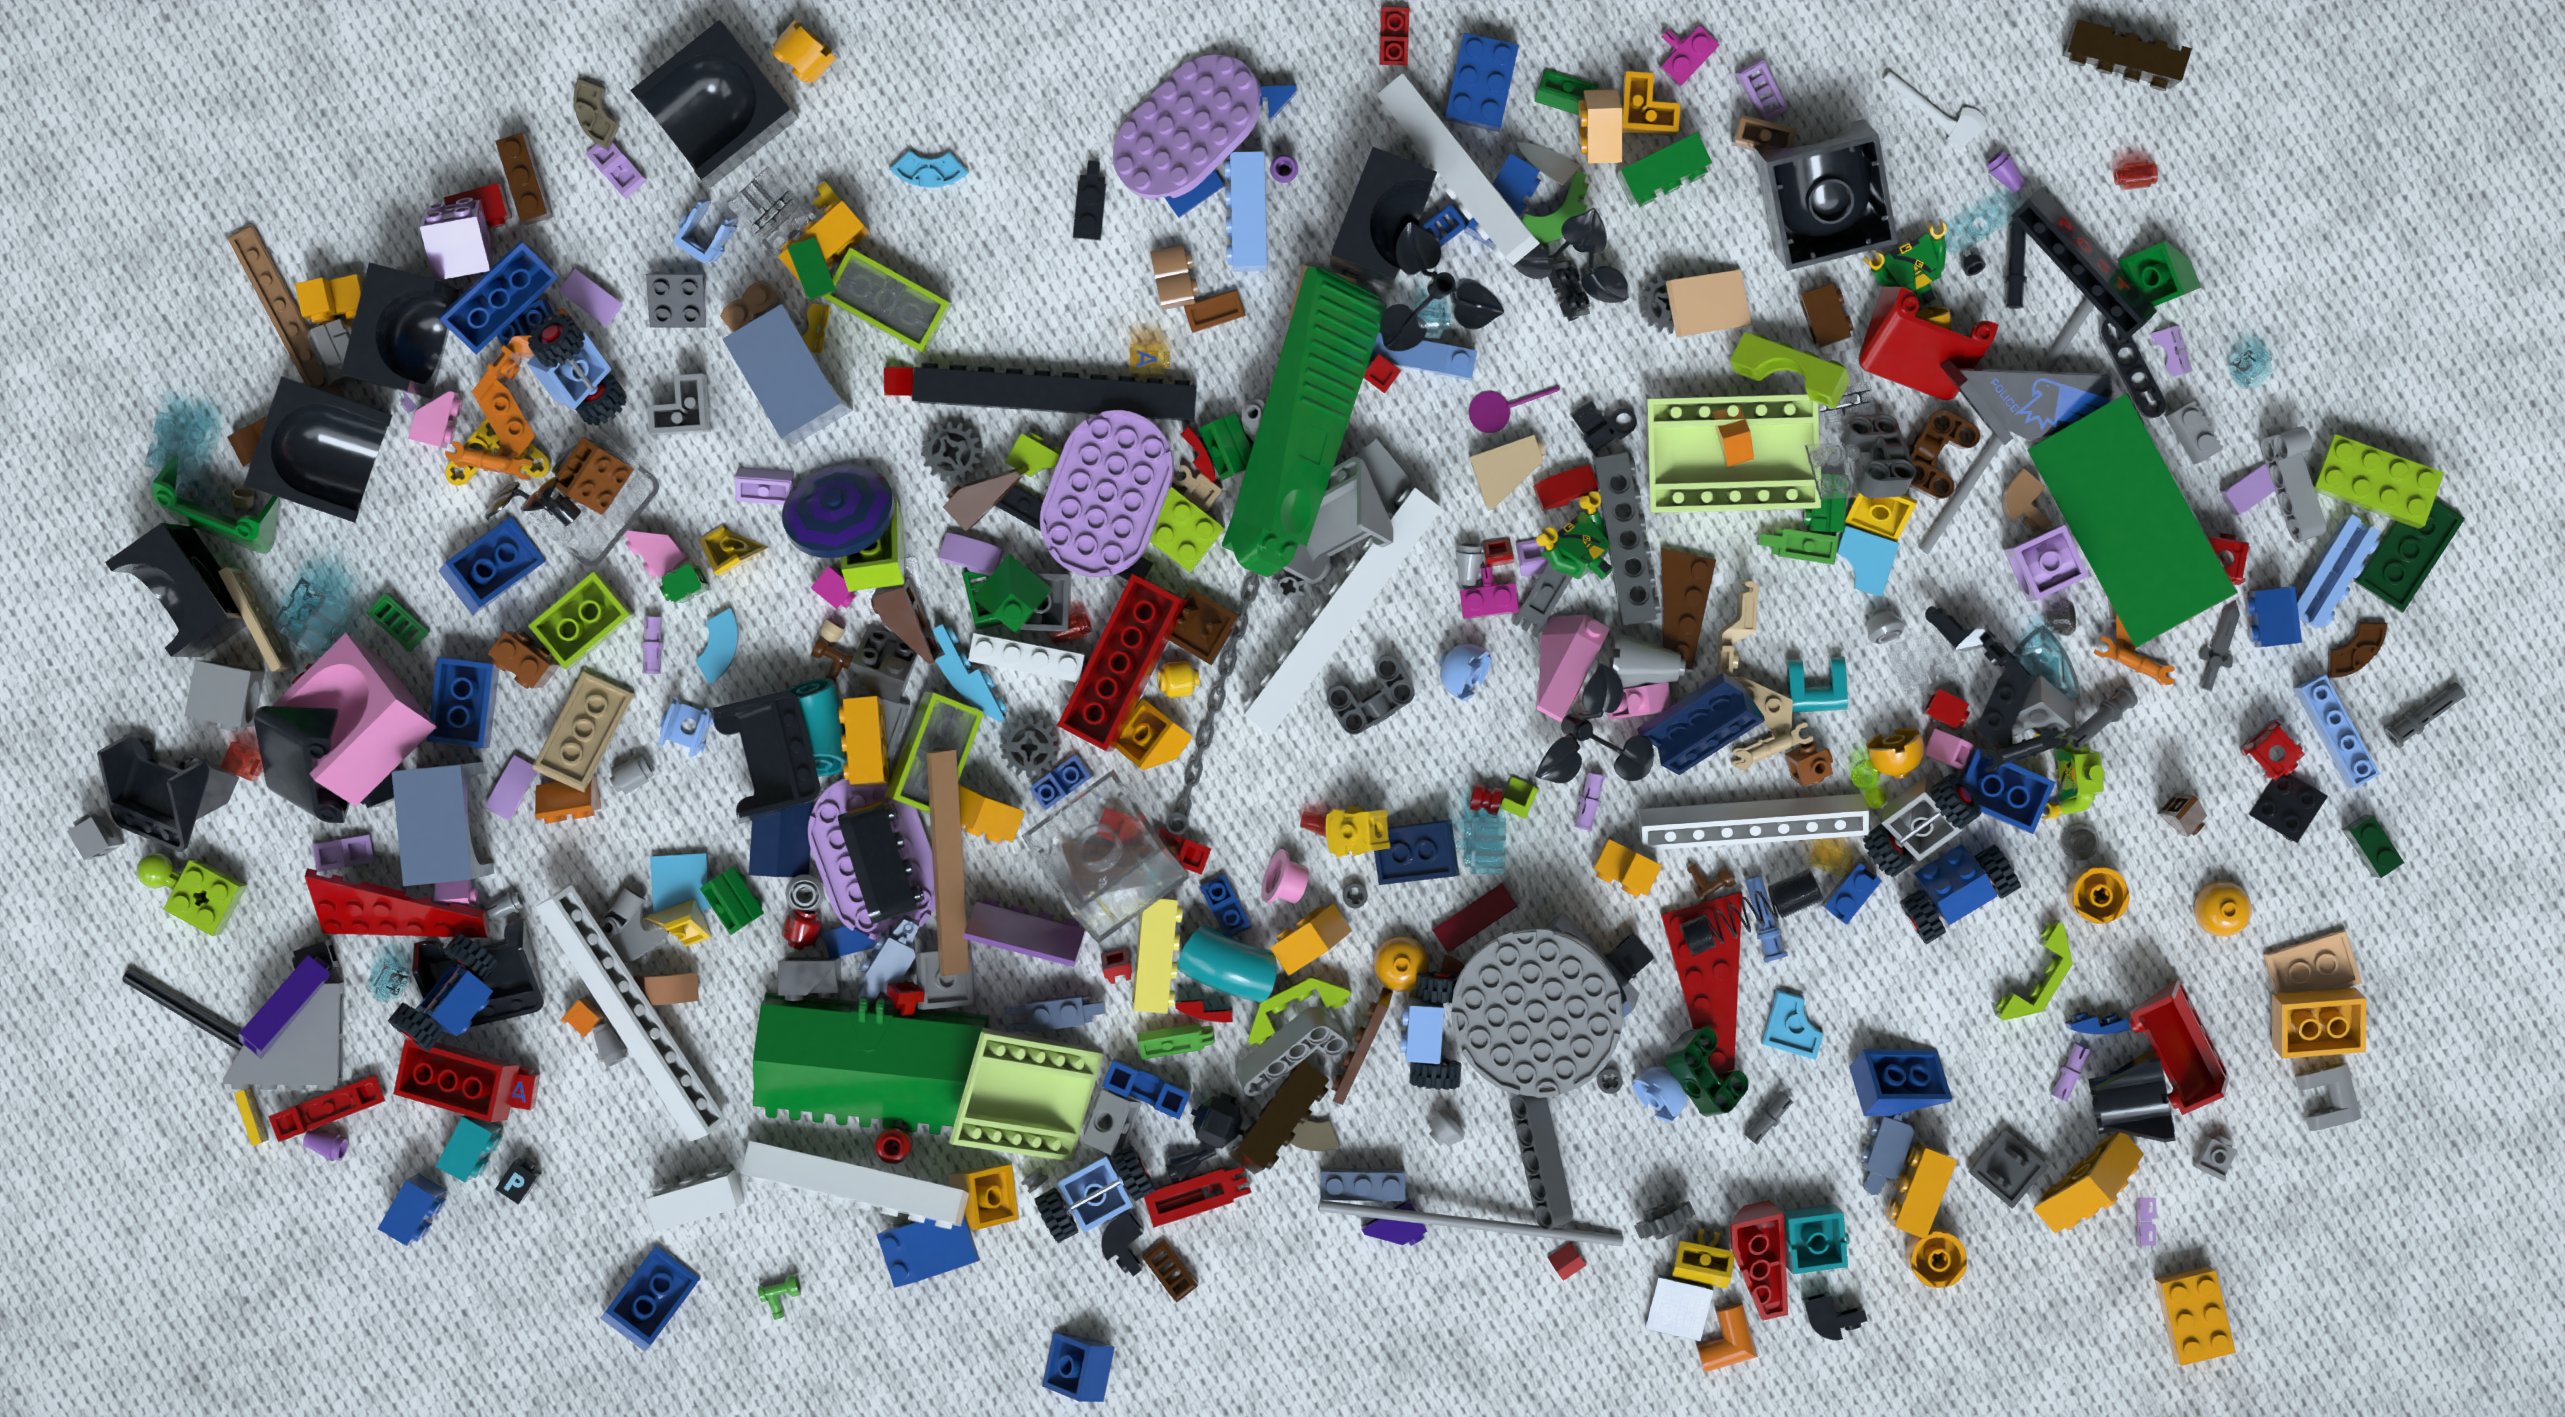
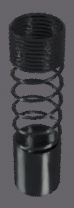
(1786, 895)

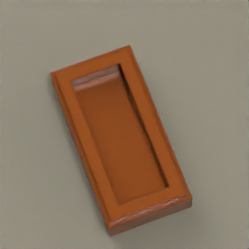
(1214, 311)

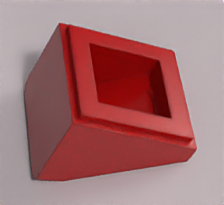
(898, 381)

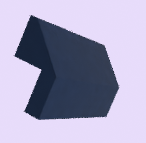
(1702, 723)
(781, 843)

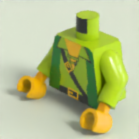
(2078, 779)

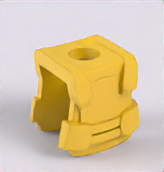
(1356, 831)

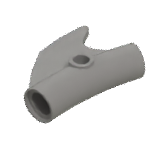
(624, 927)

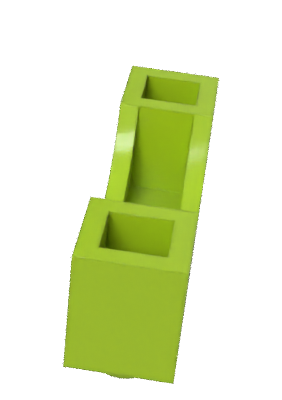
(1759, 357)
(1031, 453)

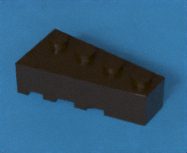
(2126, 55)
(1280, 1117)

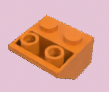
(557, 800)

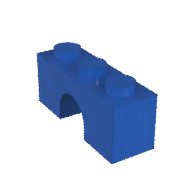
(1147, 1087)

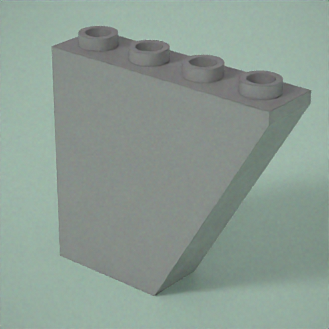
(304, 1054)

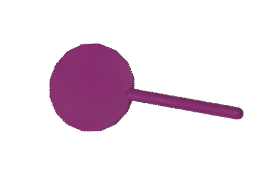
(1491, 411)

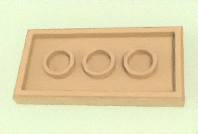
(256, 619)
(583, 731)

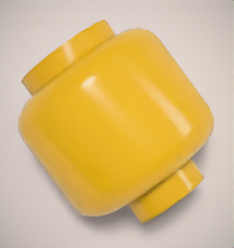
(1177, 679)

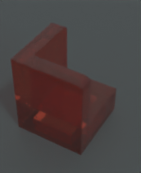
(243, 761)

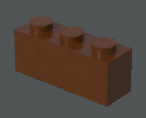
(524, 178)

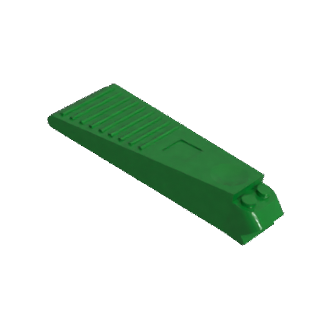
(1303, 420)

